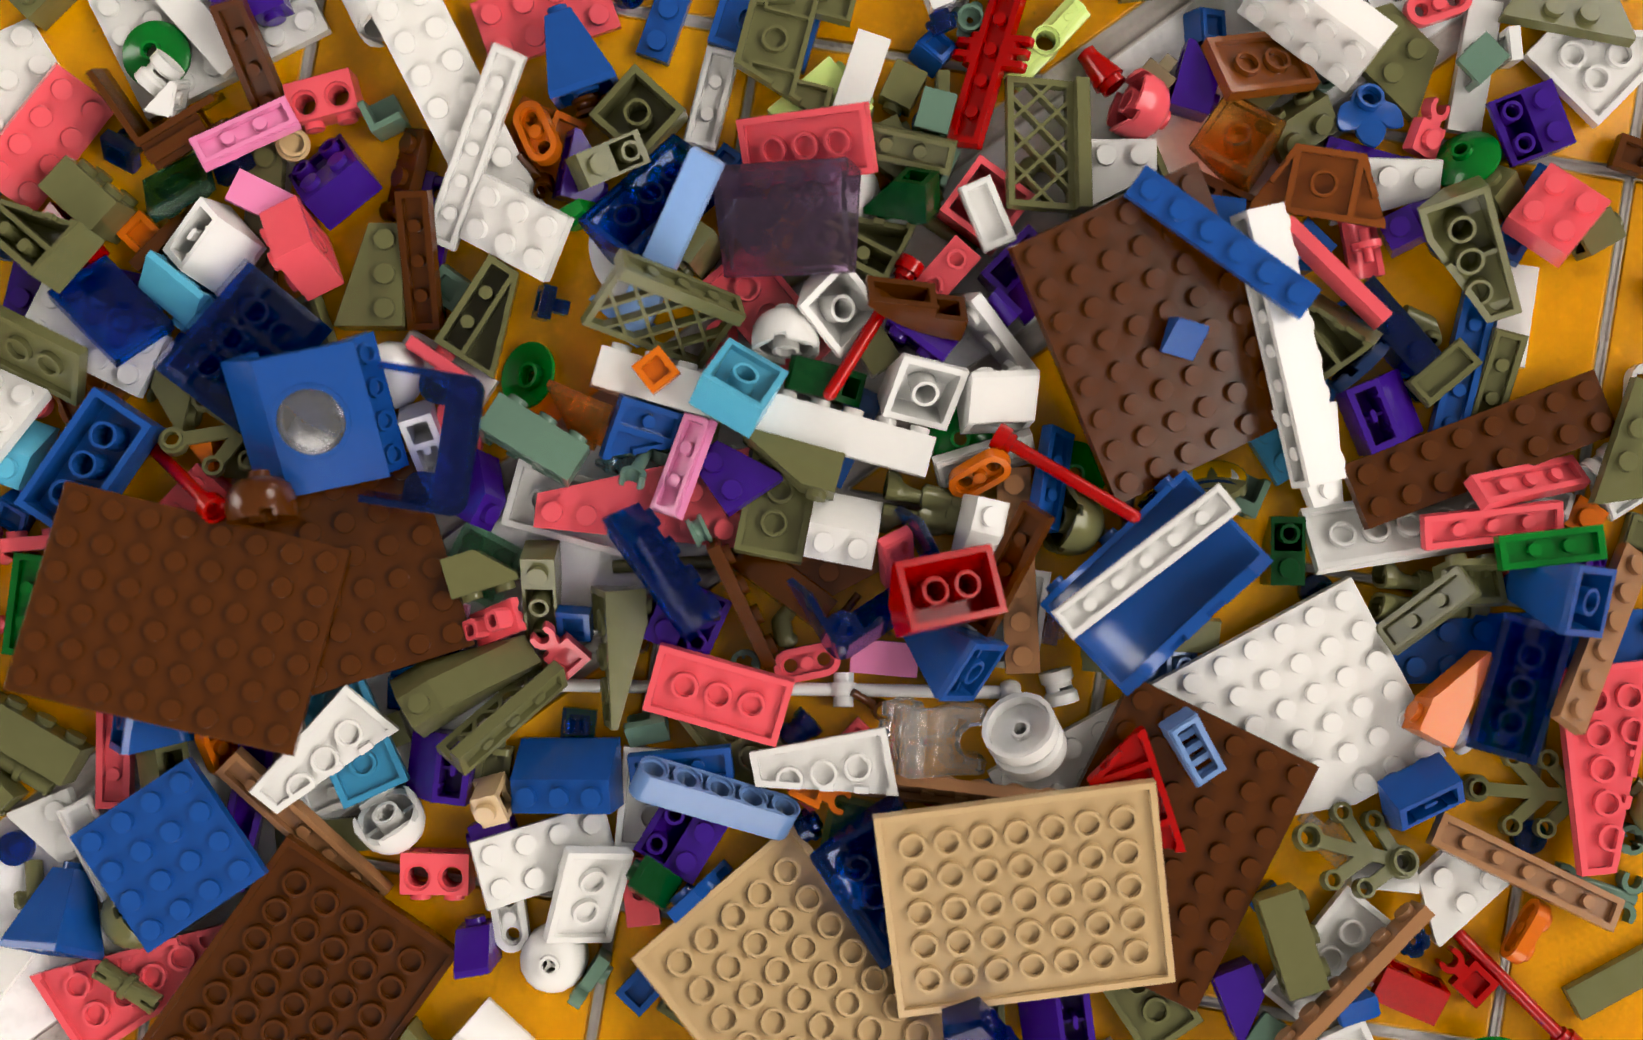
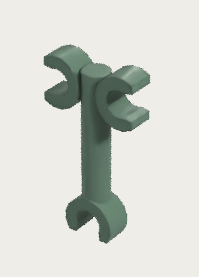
(636, 470)
(1623, 890)

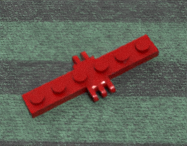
(987, 57)

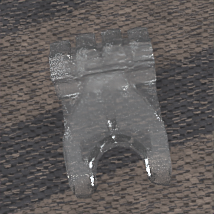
(928, 739)

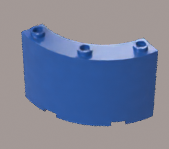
(1175, 603)

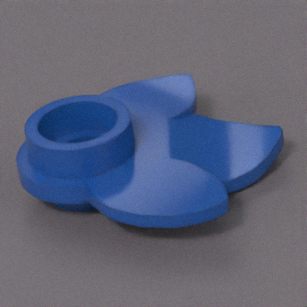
(1369, 119)

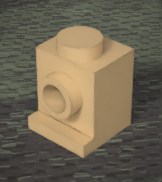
(486, 803)

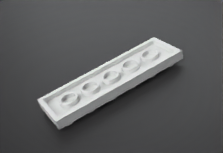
(1341, 543)

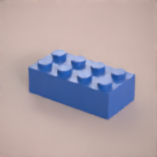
(96, 449)

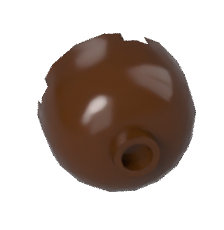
(261, 500)

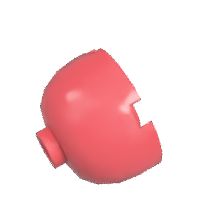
(1141, 107)

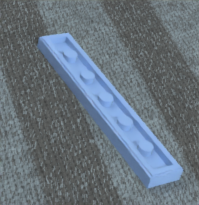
(678, 221)

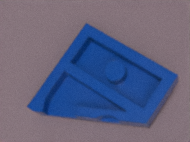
(639, 427)
(691, 895)

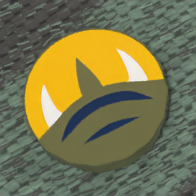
(1228, 474)

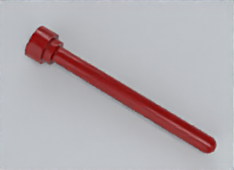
(906, 269)
(1006, 440)
(208, 504)
(1514, 990)

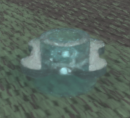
(613, 465)

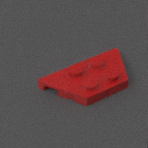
(1136, 761)

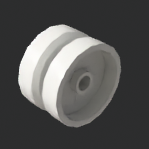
(1024, 737)

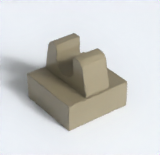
(1162, 69)

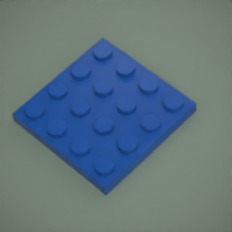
(169, 854)

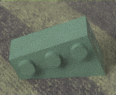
(534, 438)

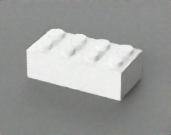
(1329, 35)

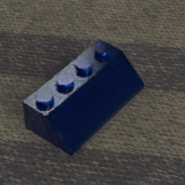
(633, 206)
(662, 571)
(1519, 689)

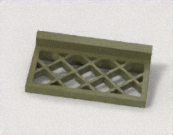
(1076, 139)
(671, 285)

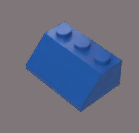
(567, 776)

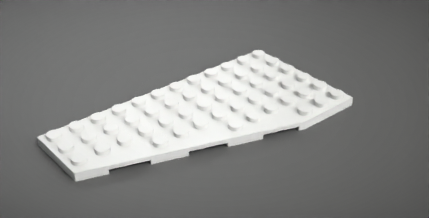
(1302, 680)

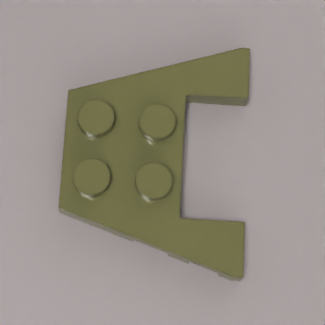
(776, 44)

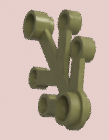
(206, 435)
(1534, 793)
(1359, 850)

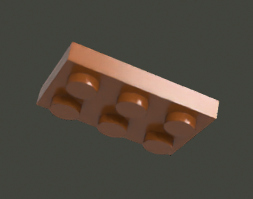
(1256, 67)

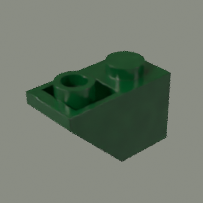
(908, 197)
(812, 377)
(1285, 545)
(653, 882)

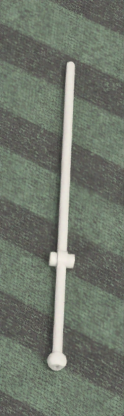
(838, 689)

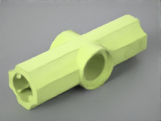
(1058, 29)

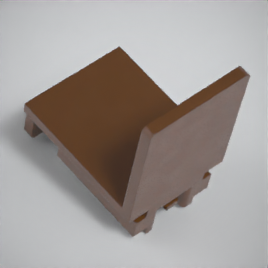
(166, 141)

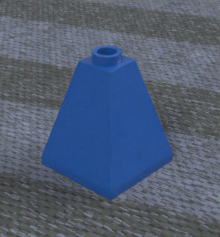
(573, 59)
(1564, 597)
(955, 660)
(136, 736)
(59, 917)

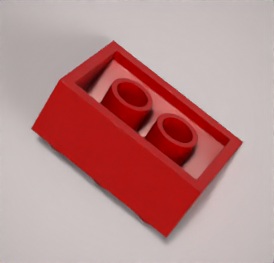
(945, 590)

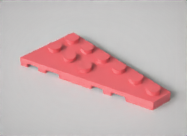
(586, 504)
(1602, 769)
(93, 1011)

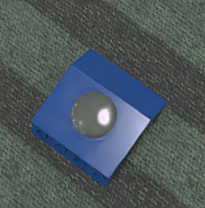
(317, 414)

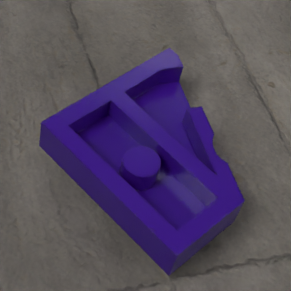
(735, 477)

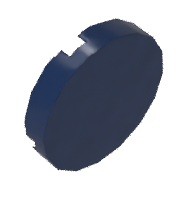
(1358, 367)

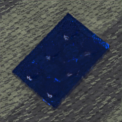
(112, 311)

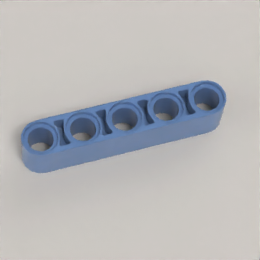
(714, 798)

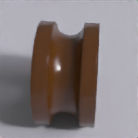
(585, 104)

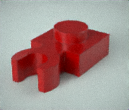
(1469, 977)

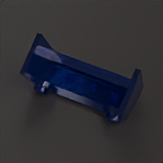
(450, 486)
(848, 631)

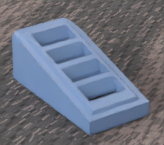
(1179, 728)

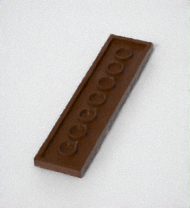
(1501, 437)

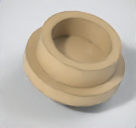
(293, 146)

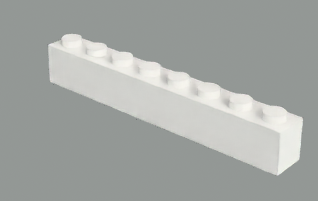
(1292, 363)

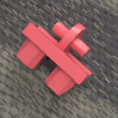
(1361, 250)
(494, 622)

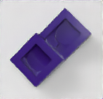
(1004, 306)

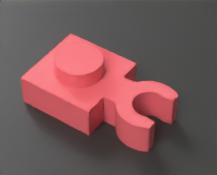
(1425, 132)
(564, 650)

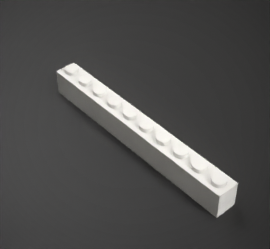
(812, 422)

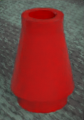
(1103, 73)

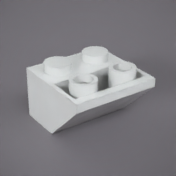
(212, 243)
(998, 398)

